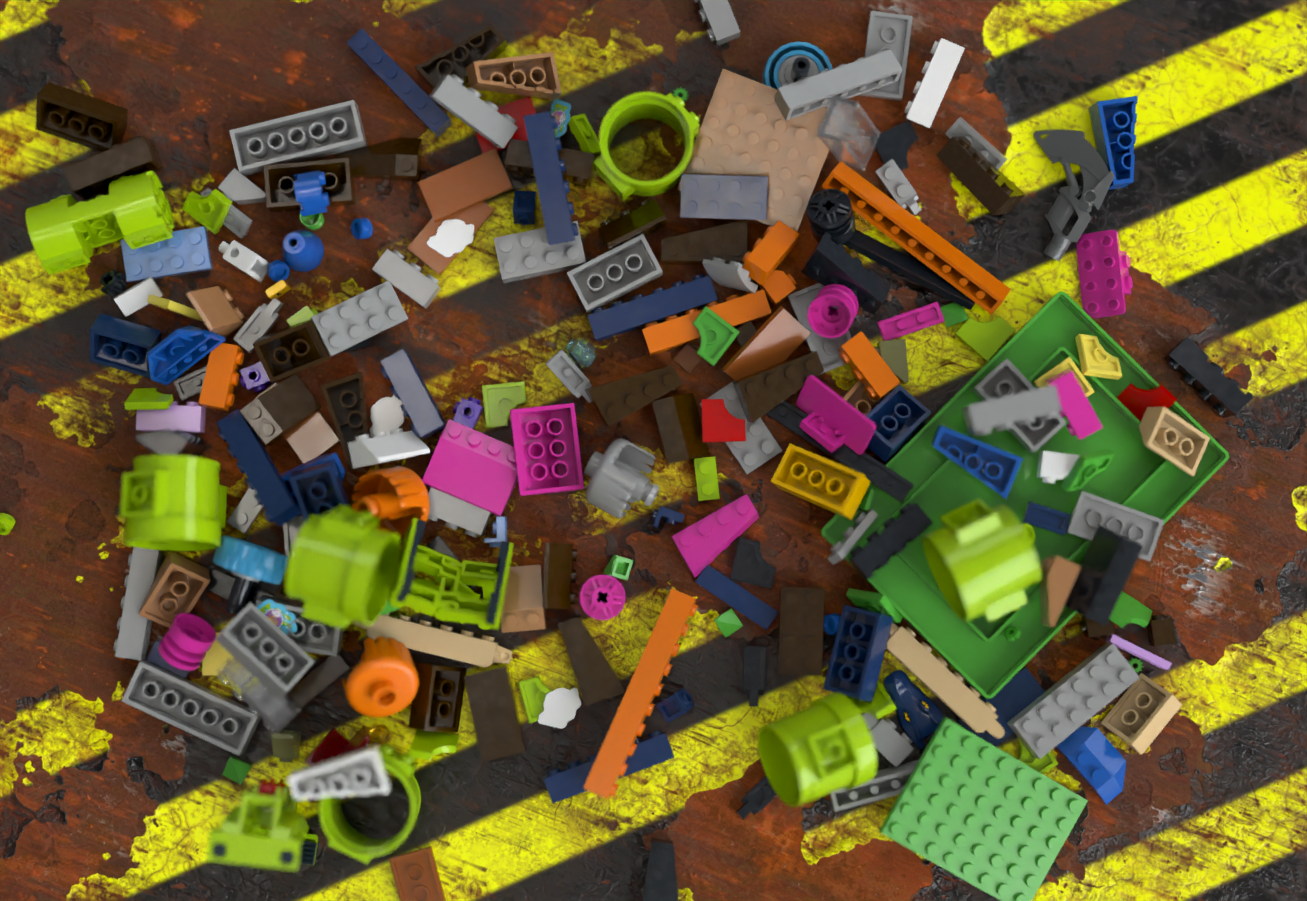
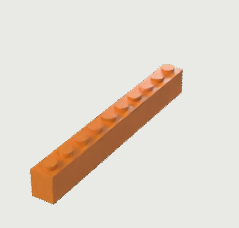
(918, 239)
(640, 694)

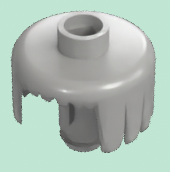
(618, 478)

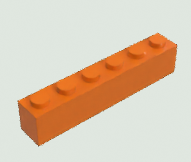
(681, 331)

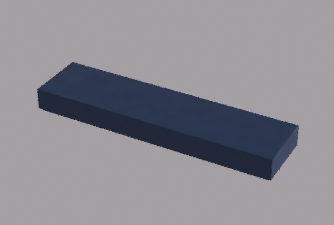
(736, 597)

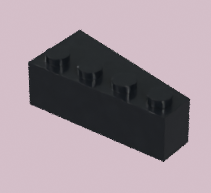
(832, 265)

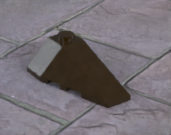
(387, 160)

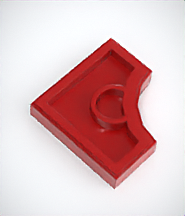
(1138, 399)
(719, 424)

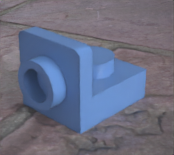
(500, 529)

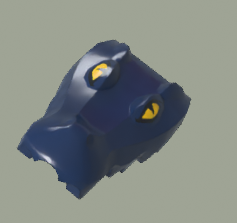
(915, 711)

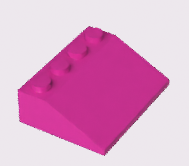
(547, 449)
(473, 468)

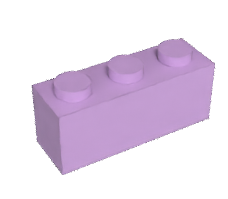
(186, 418)

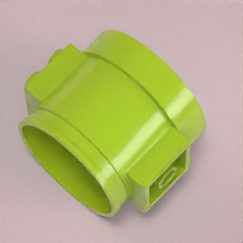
(640, 106)
(173, 503)
(981, 560)
(343, 567)
(817, 750)
(351, 842)

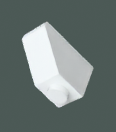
(1054, 466)

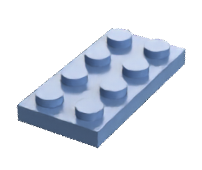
(179, 255)

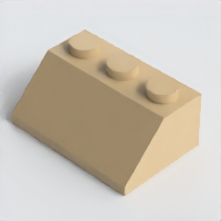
(1173, 438)
(1141, 713)

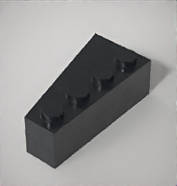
(1207, 379)
(890, 540)
(661, 872)

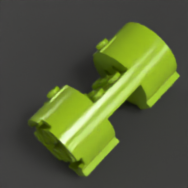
(69, 230)

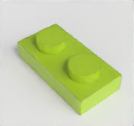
(584, 134)
(706, 478)

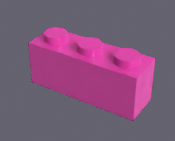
(1075, 405)

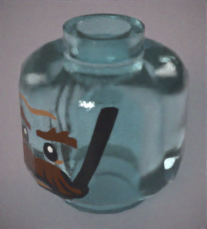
(581, 352)

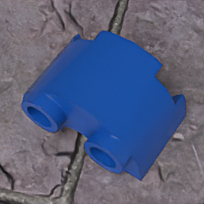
(310, 192)

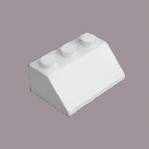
(385, 448)

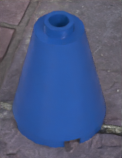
(302, 250)

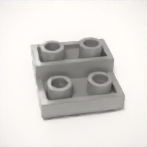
(729, 275)

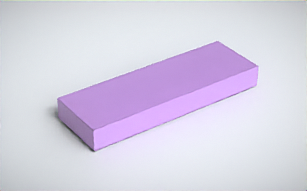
(1138, 652)

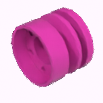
(830, 321)
(615, 600)
(187, 641)

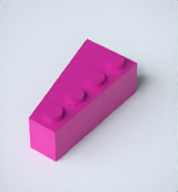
(714, 533)

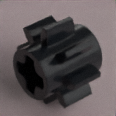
(113, 283)

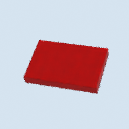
(516, 110)

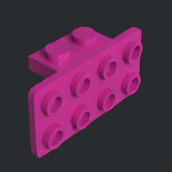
(1103, 274)
(832, 418)

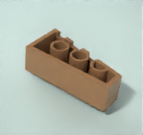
(519, 75)

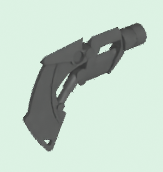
(1073, 148)

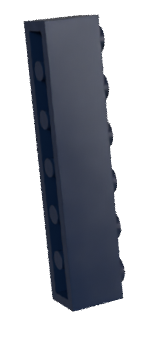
(399, 83)
(549, 177)
(654, 307)
(259, 468)
(572, 780)

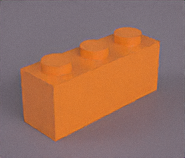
(769, 251)
(868, 366)
(221, 377)

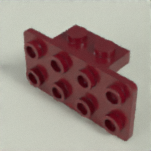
(337, 745)

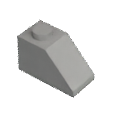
(241, 189)

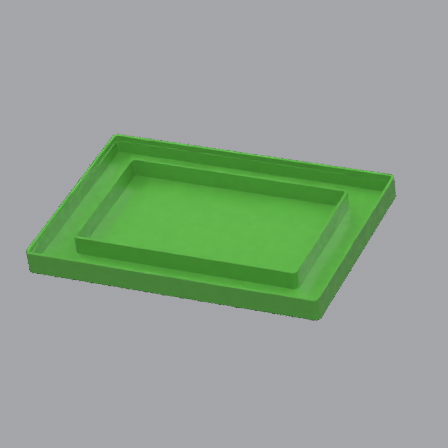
(1132, 479)

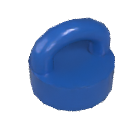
(361, 228)
(278, 270)
(831, 623)

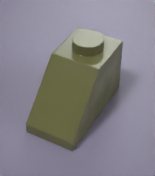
(895, 356)
(286, 745)

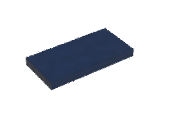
(1009, 702)

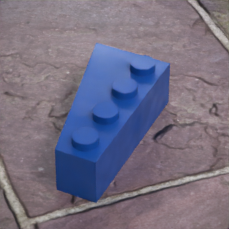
(1114, 137)
(985, 462)

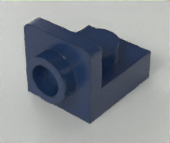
(524, 207)
(670, 516)
(675, 705)

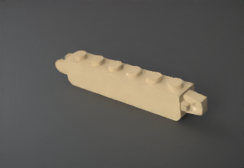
(439, 641)
(942, 682)

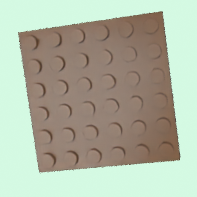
(751, 137)

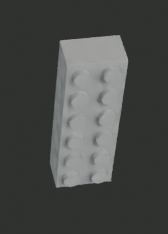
(298, 137)
(1073, 700)
(191, 707)

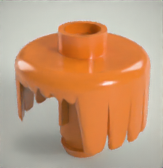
(393, 496)
(383, 680)

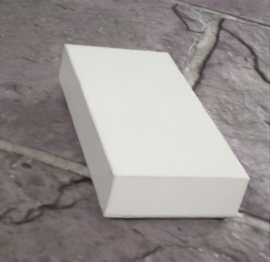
(137, 296)

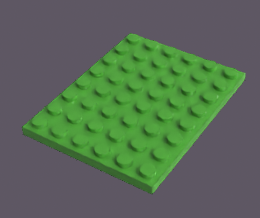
(983, 814)

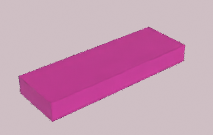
(910, 322)

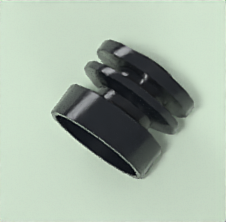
(831, 213)

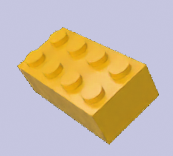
(820, 481)

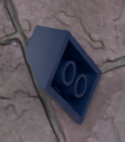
(122, 344)
(896, 422)

